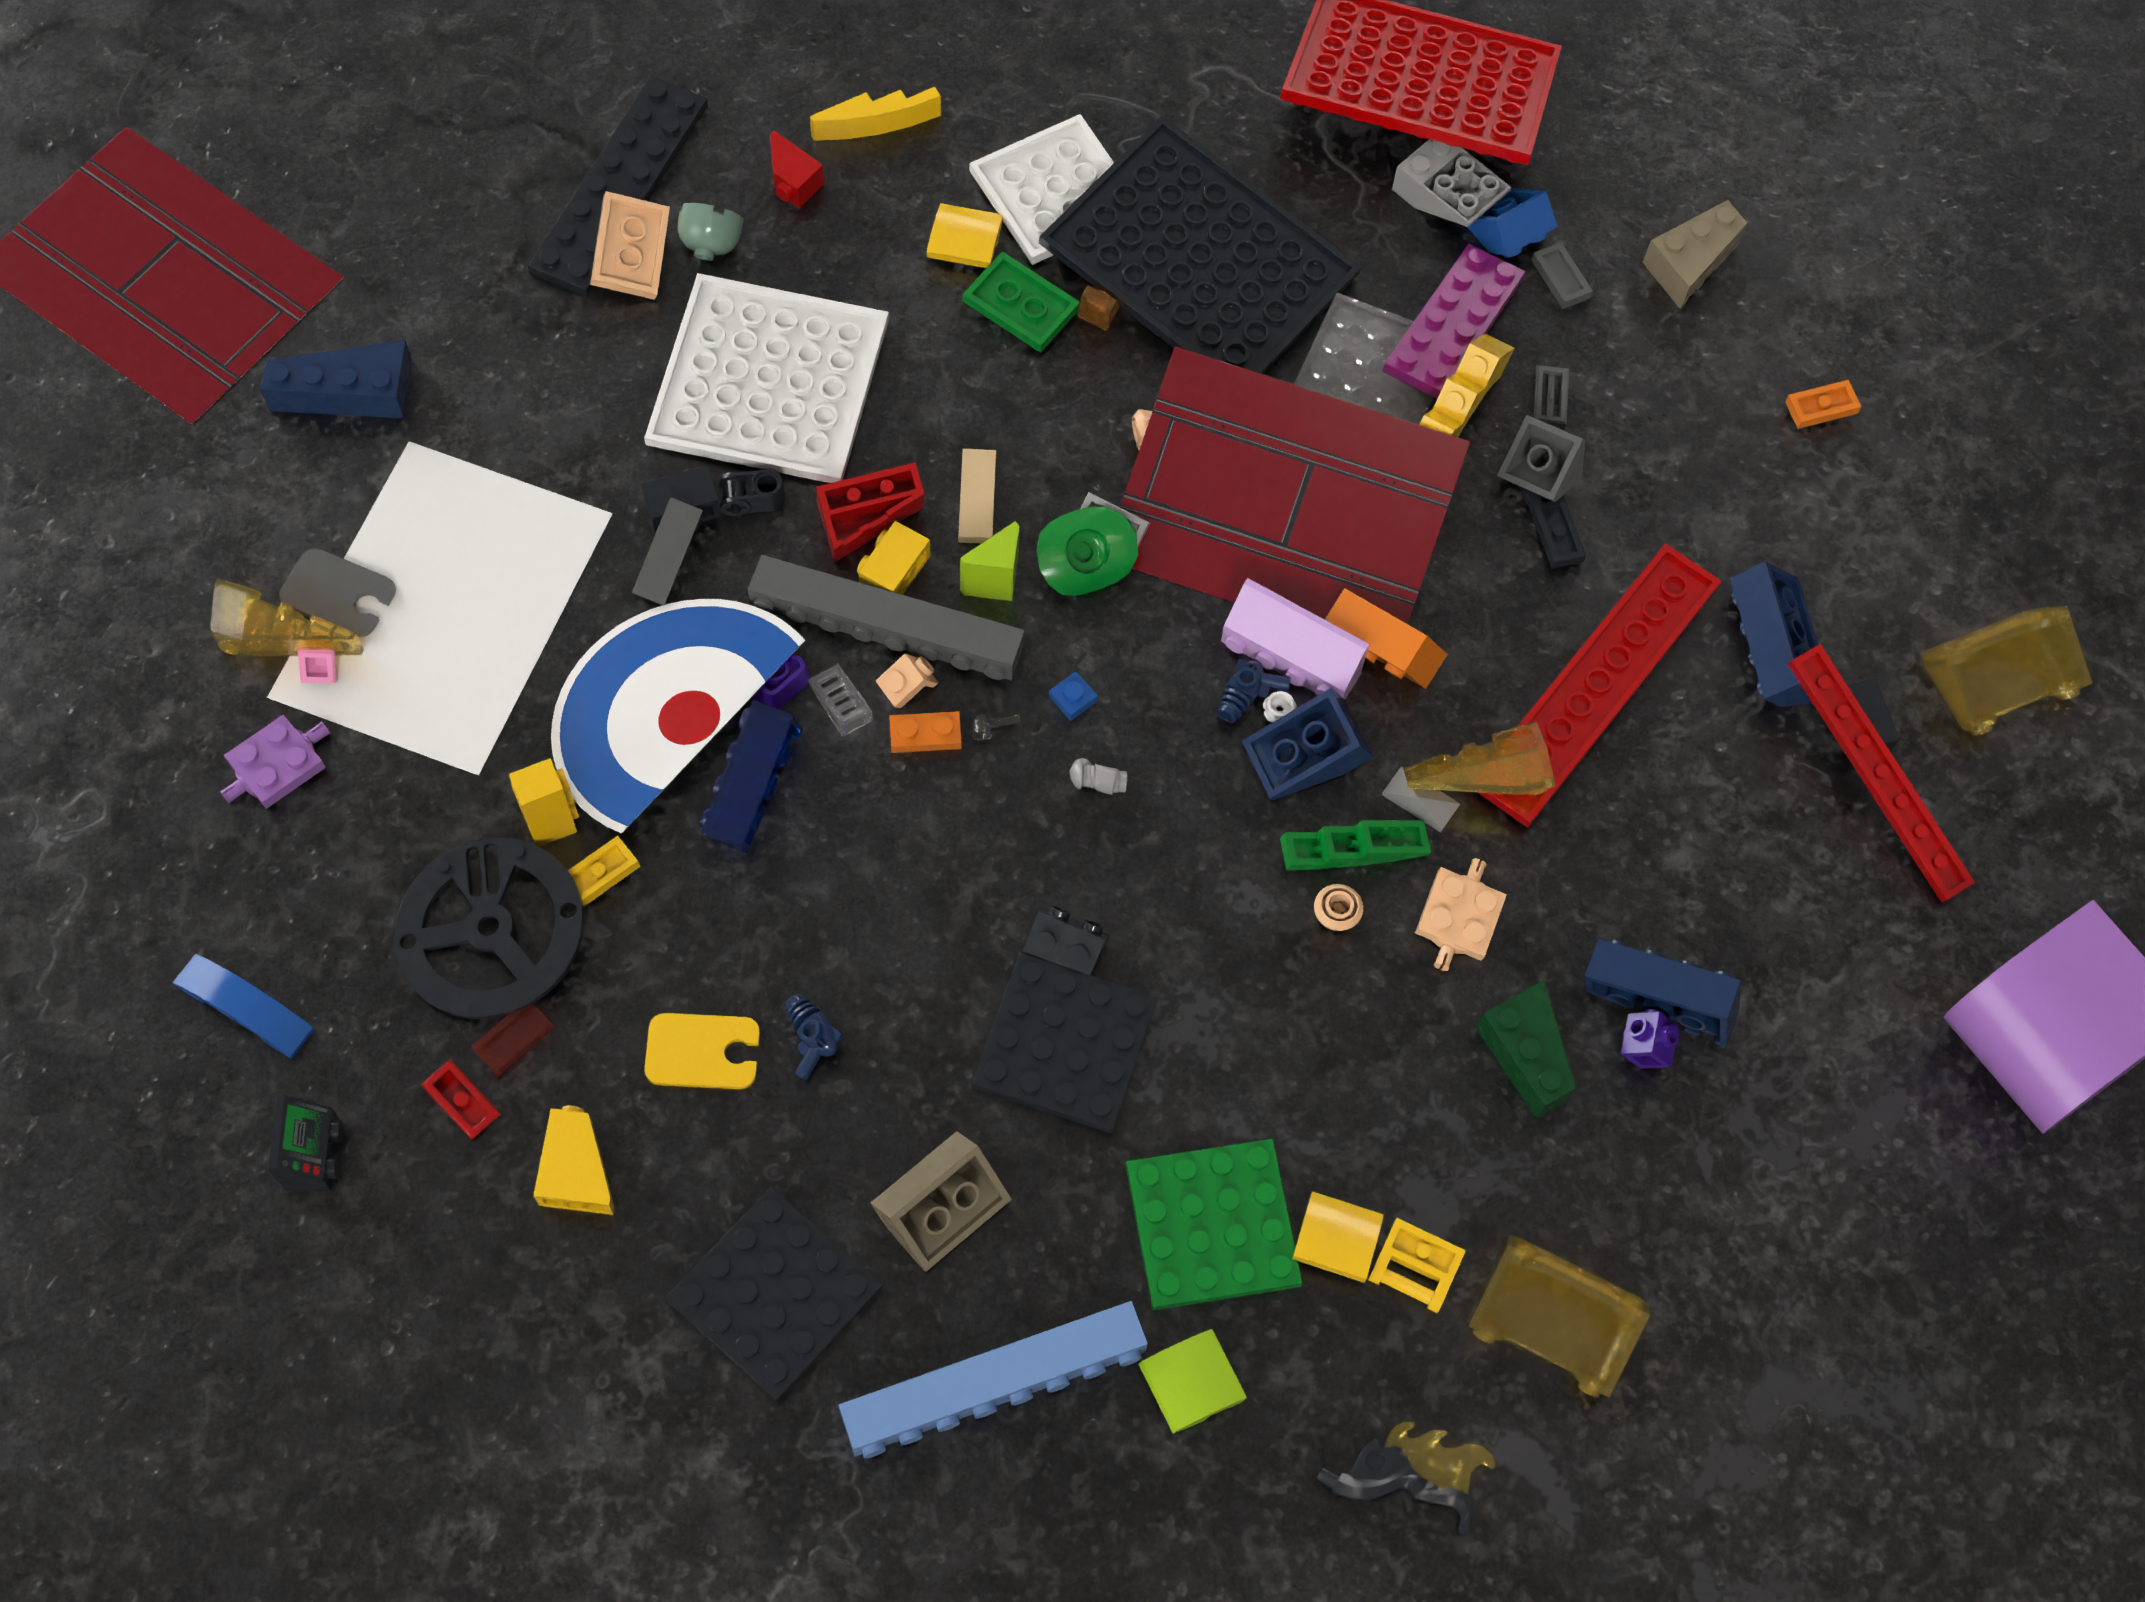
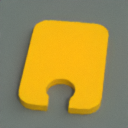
(692, 1049)

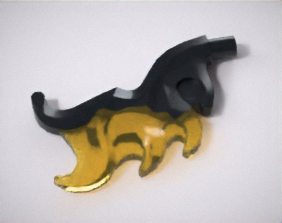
(1413, 1464)

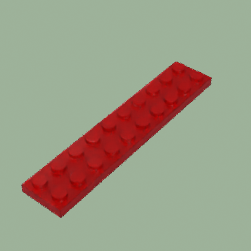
(1612, 668)

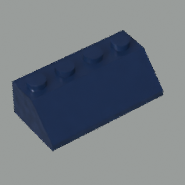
(1776, 629)

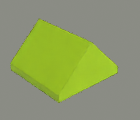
(992, 566)

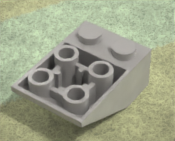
(1448, 183)

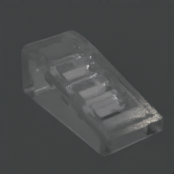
(848, 723)

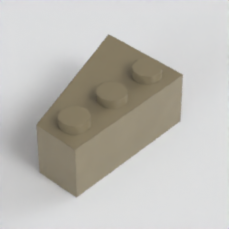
(1693, 250)

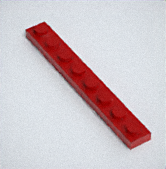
(1881, 773)

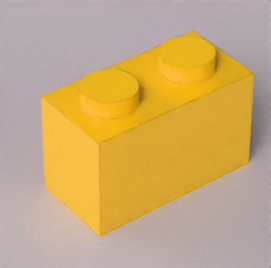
(895, 560)

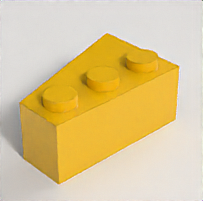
(545, 801)

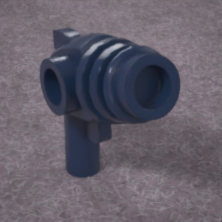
(1244, 687)
(814, 1030)

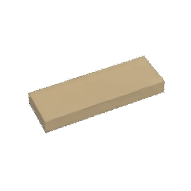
(977, 495)

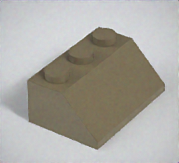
(941, 1200)

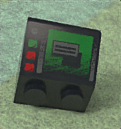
(304, 1145)

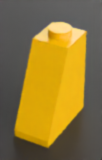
(572, 1165)

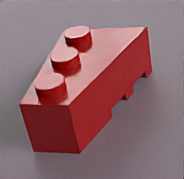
(866, 505)

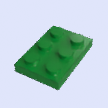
(1021, 301)

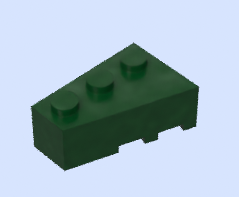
(1530, 1048)

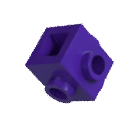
(1650, 1039)

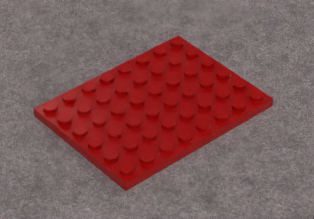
(1424, 75)

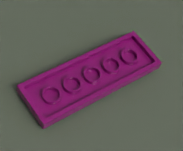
(1452, 319)

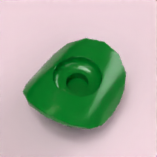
(1086, 550)

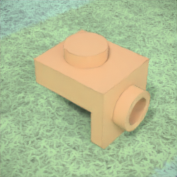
(906, 679)

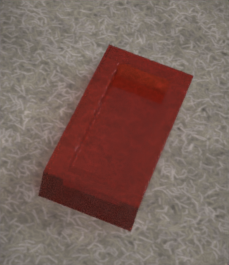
(512, 1038)

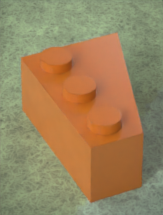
(1390, 640)

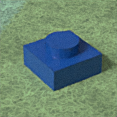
(1073, 696)

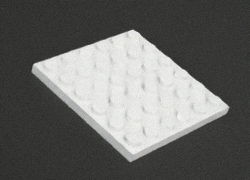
(767, 379)

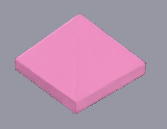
(317, 665)

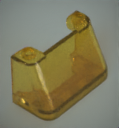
(2008, 666)
(1560, 1314)

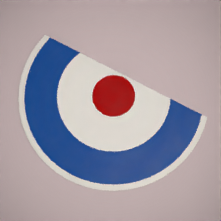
(657, 696)

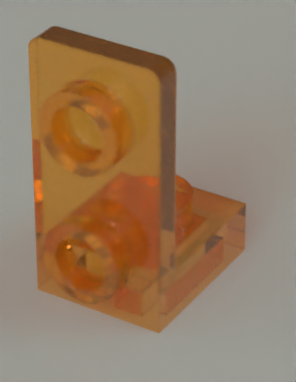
(1097, 307)

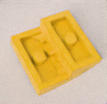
(964, 235)
(1338, 1237)

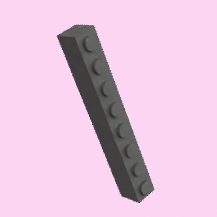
(886, 618)

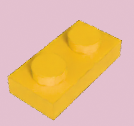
(603, 869)

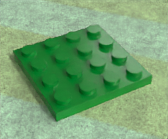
(1213, 1224)

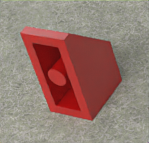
(794, 171)

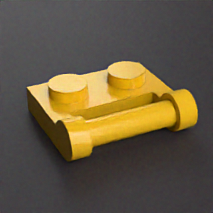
(1422, 1254)

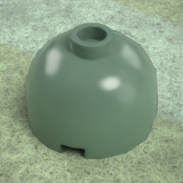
(708, 230)

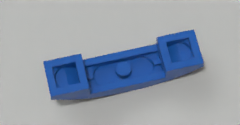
(244, 1004)

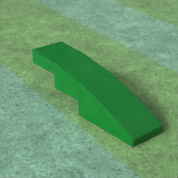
(1355, 845)

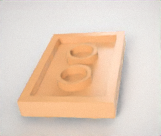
(630, 245)

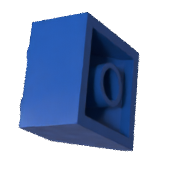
(1514, 222)

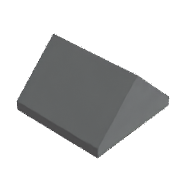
(1544, 459)

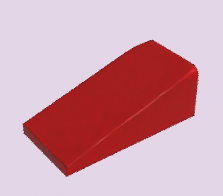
(460, 1099)

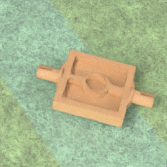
(1460, 914)

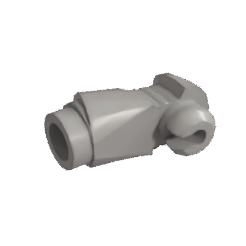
(1099, 777)

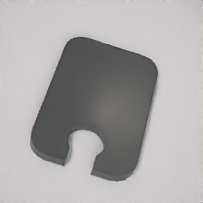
(331, 587)

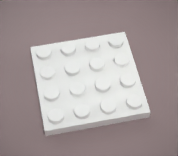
(1041, 179)

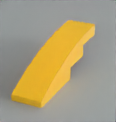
(866, 117)

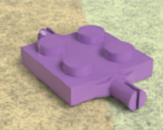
(274, 761)

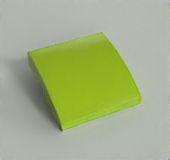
(1192, 1381)

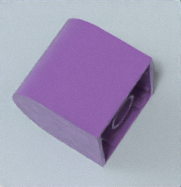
(2059, 1017)

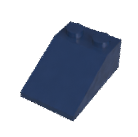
(1307, 746)

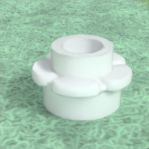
(1275, 700)

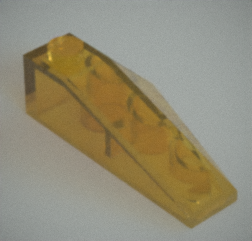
(258, 628)
(1510, 764)

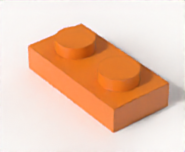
(1823, 404)
(925, 732)

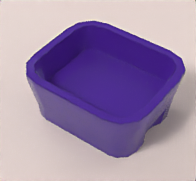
(784, 683)

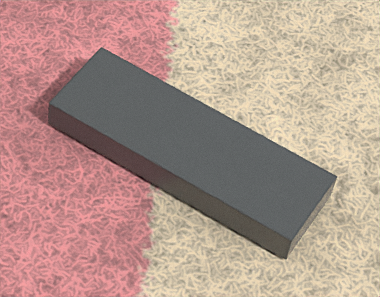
(667, 551)

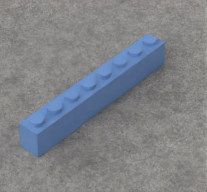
(993, 1379)

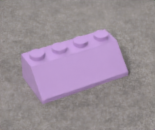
(1293, 641)

